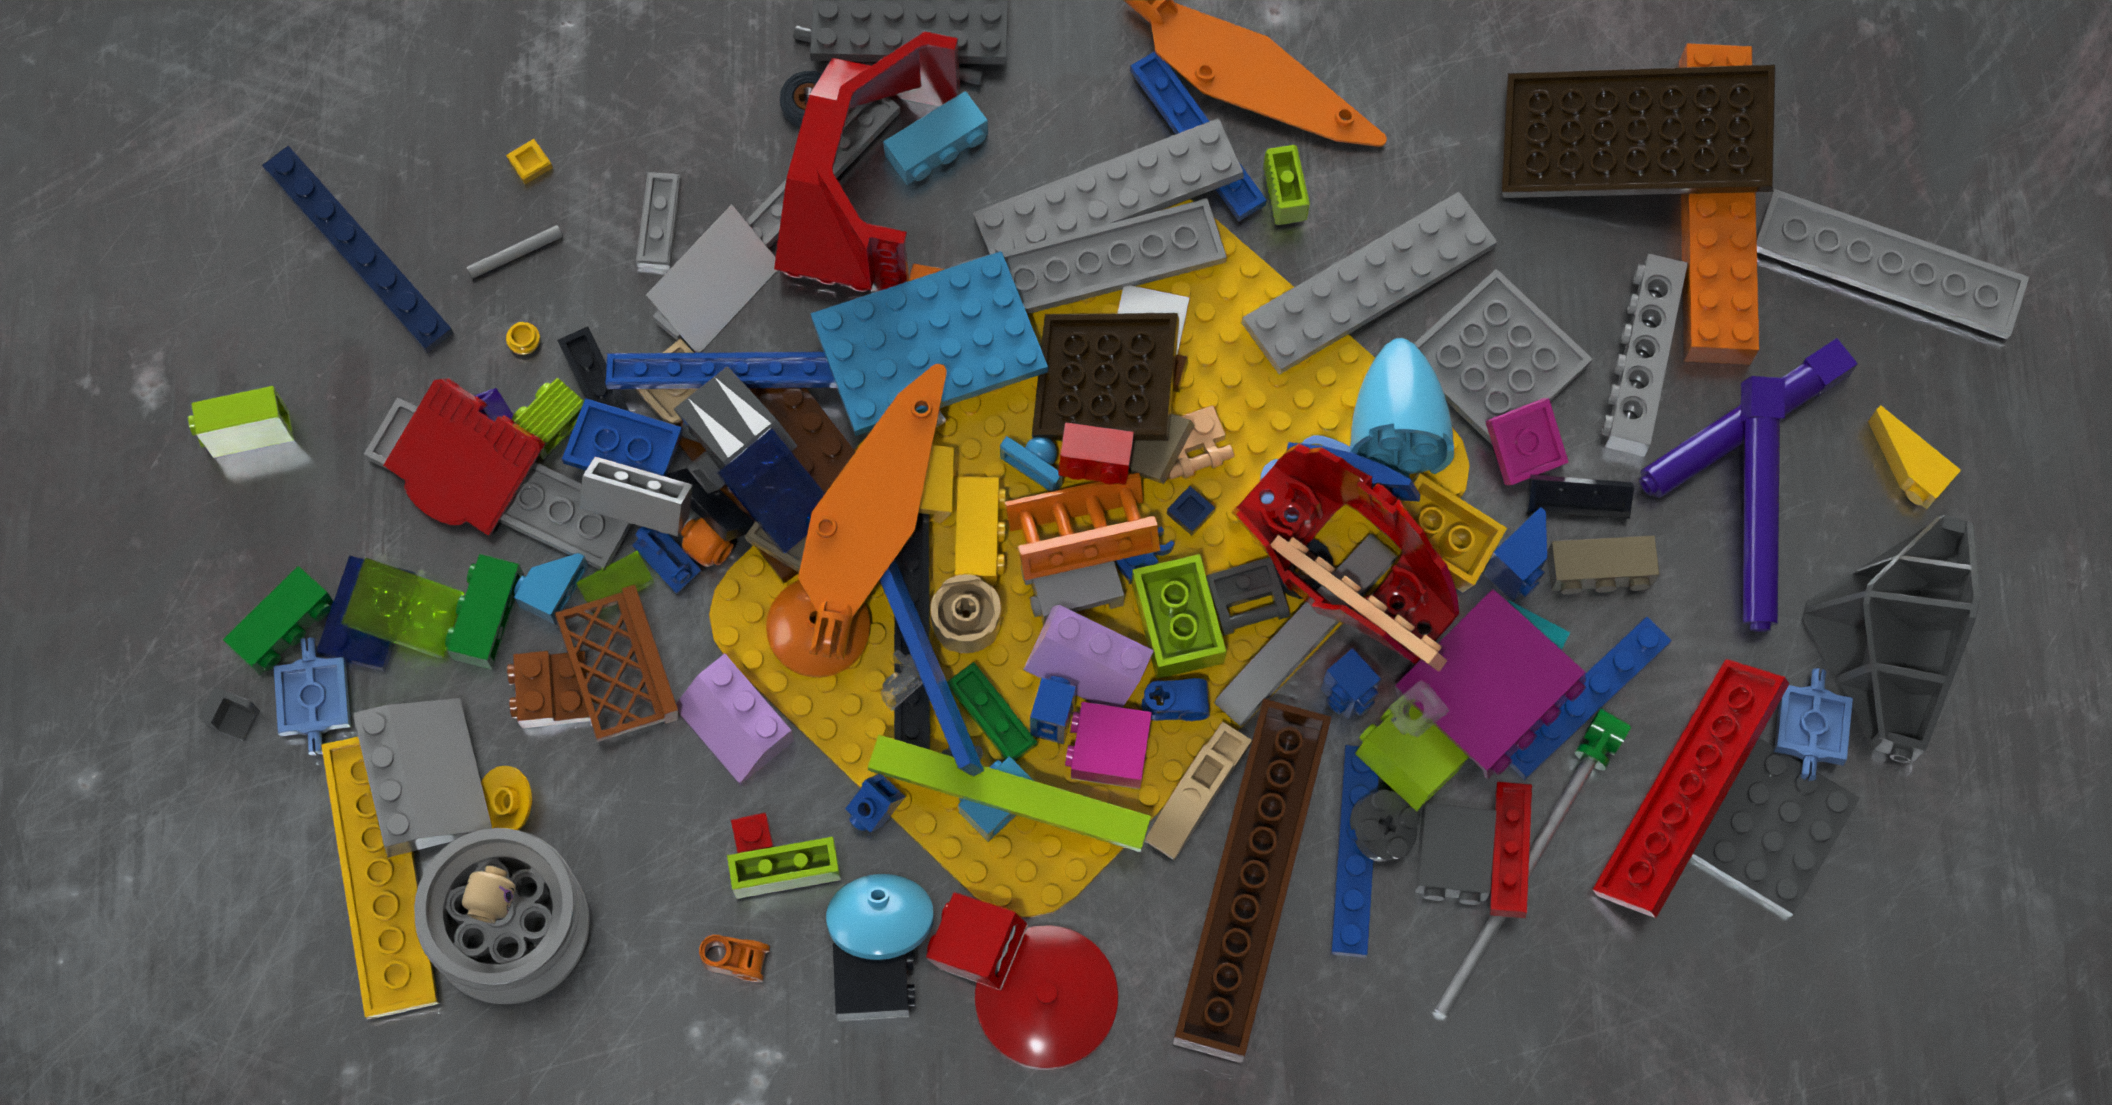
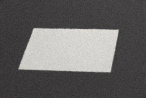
(713, 279)

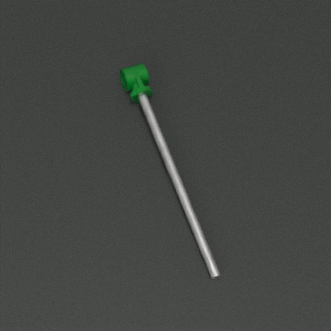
(1604, 735)

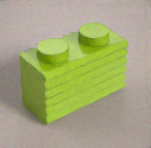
(1286, 184)
(550, 414)

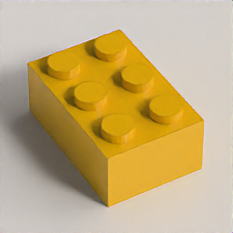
(1455, 530)

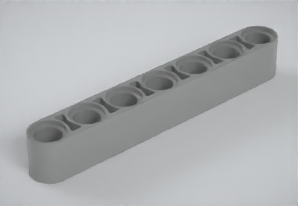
(1300, 635)

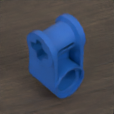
(1180, 698)

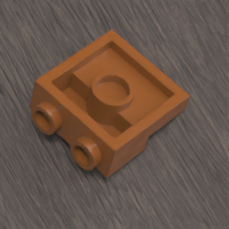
(546, 689)

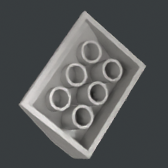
(421, 774)

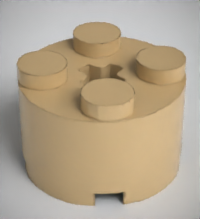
(969, 633)

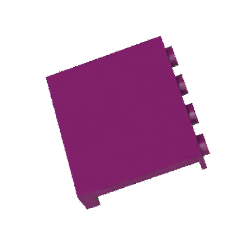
(1497, 683)

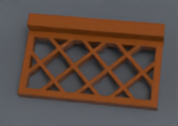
(647, 663)

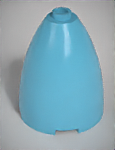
(1402, 413)

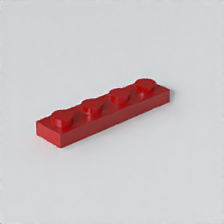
(1511, 850)

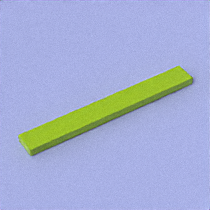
(1010, 794)

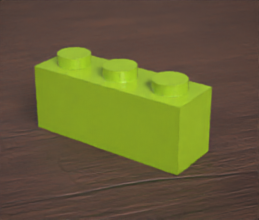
(783, 867)

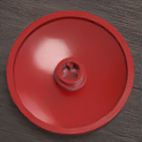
(1053, 1001)

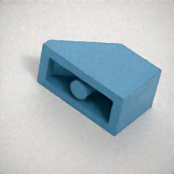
(550, 586)

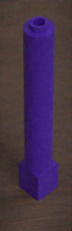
(1812, 378)
(1761, 412)

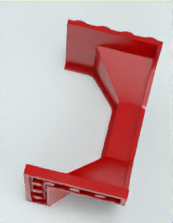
(818, 224)

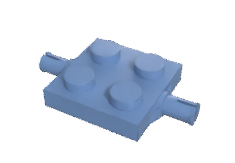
(312, 696)
(1813, 725)

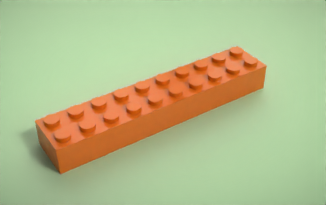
(1720, 254)

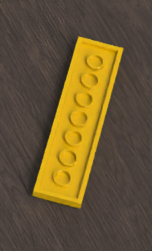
(378, 893)

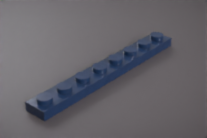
(358, 249)

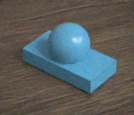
(1033, 460)

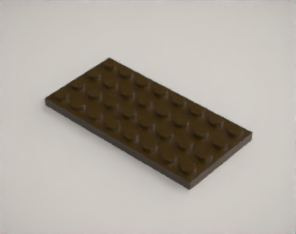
(1639, 131)

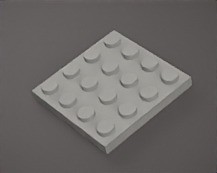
(1499, 353)

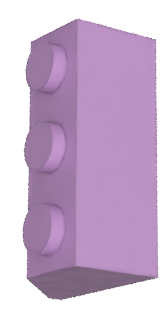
(1089, 656)
(733, 719)

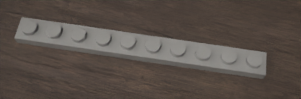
(859, 131)

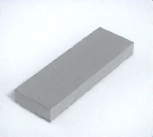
(658, 220)

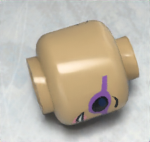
(488, 895)

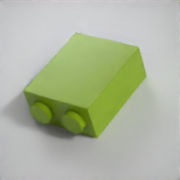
(241, 421)
(1410, 764)

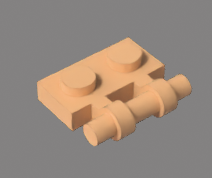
(1204, 434)

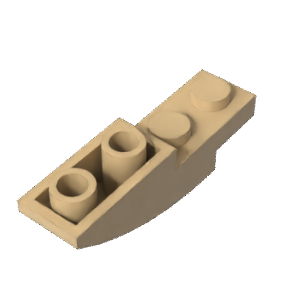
(1197, 790)

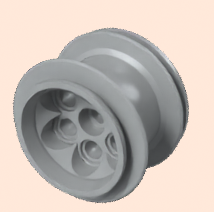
(542, 956)

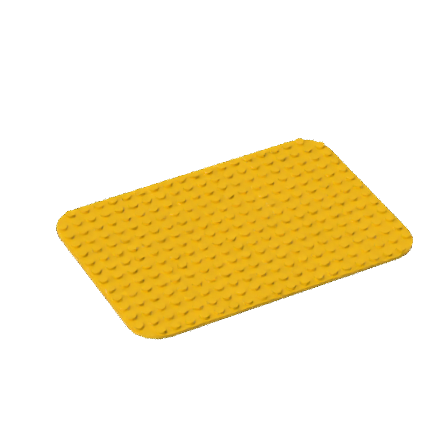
(1031, 863)

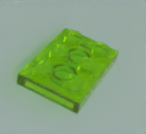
(402, 608)

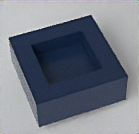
(1190, 510)

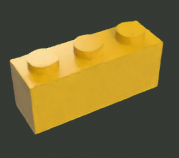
(979, 528)

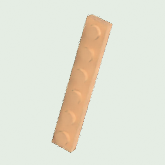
(1371, 608)

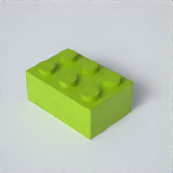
(1178, 616)

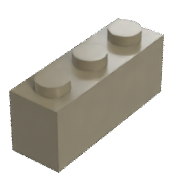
(1603, 564)

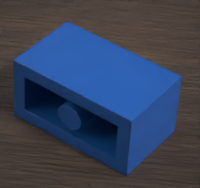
(1053, 709)

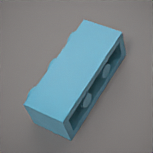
(936, 138)

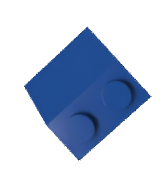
(1520, 558)

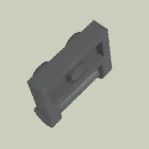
(1245, 585)

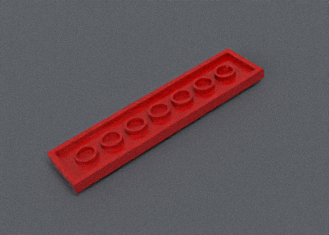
(1690, 787)

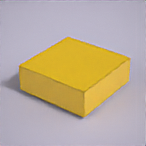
(529, 161)

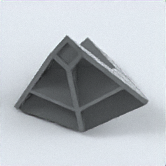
(1900, 633)

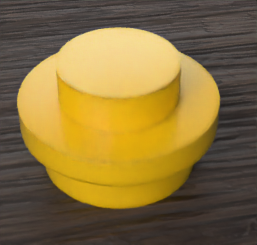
(523, 338)

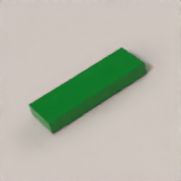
(991, 713)

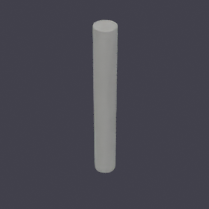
(514, 252)

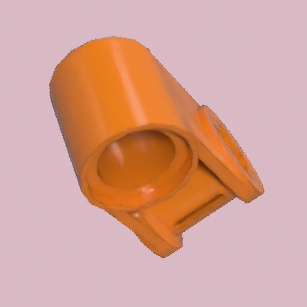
(737, 957)

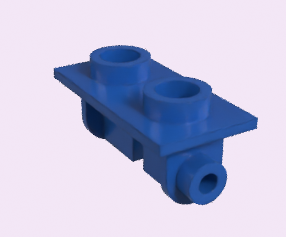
(666, 558)

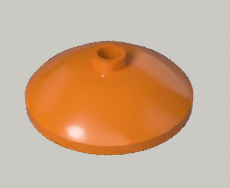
(792, 632)

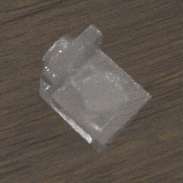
(902, 685)

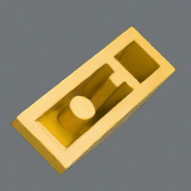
(1914, 462)

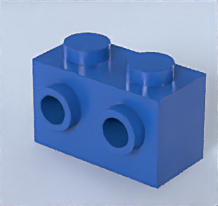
(1350, 685)

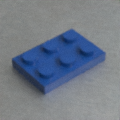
(621, 438)

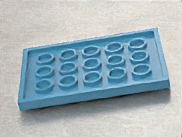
(953, 318)

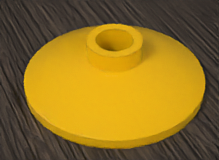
(507, 797)

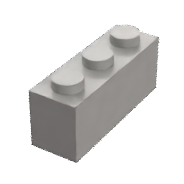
(636, 496)

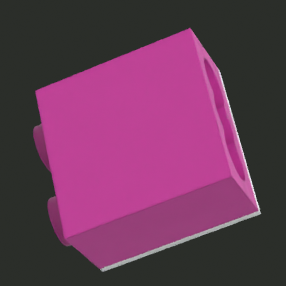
(1108, 745)

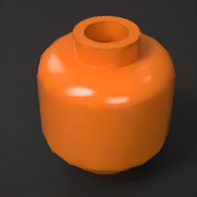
(704, 543)

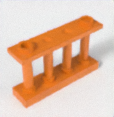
(1087, 547)

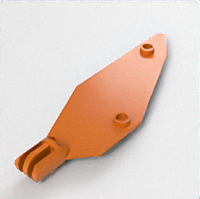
(1251, 72)
(869, 511)

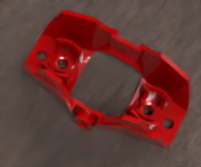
(1314, 488)

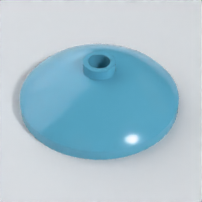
(880, 916)

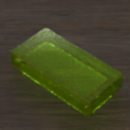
(616, 576)

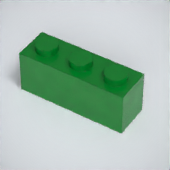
(483, 611)
(279, 621)

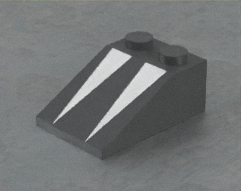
(728, 417)

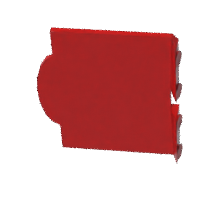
(460, 460)

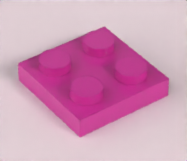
(1526, 441)

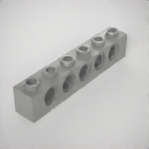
(1666, 277)

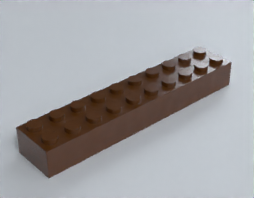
(1252, 881)

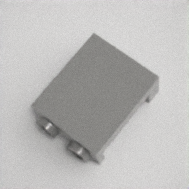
(1076, 589)

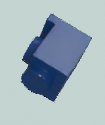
(874, 803)

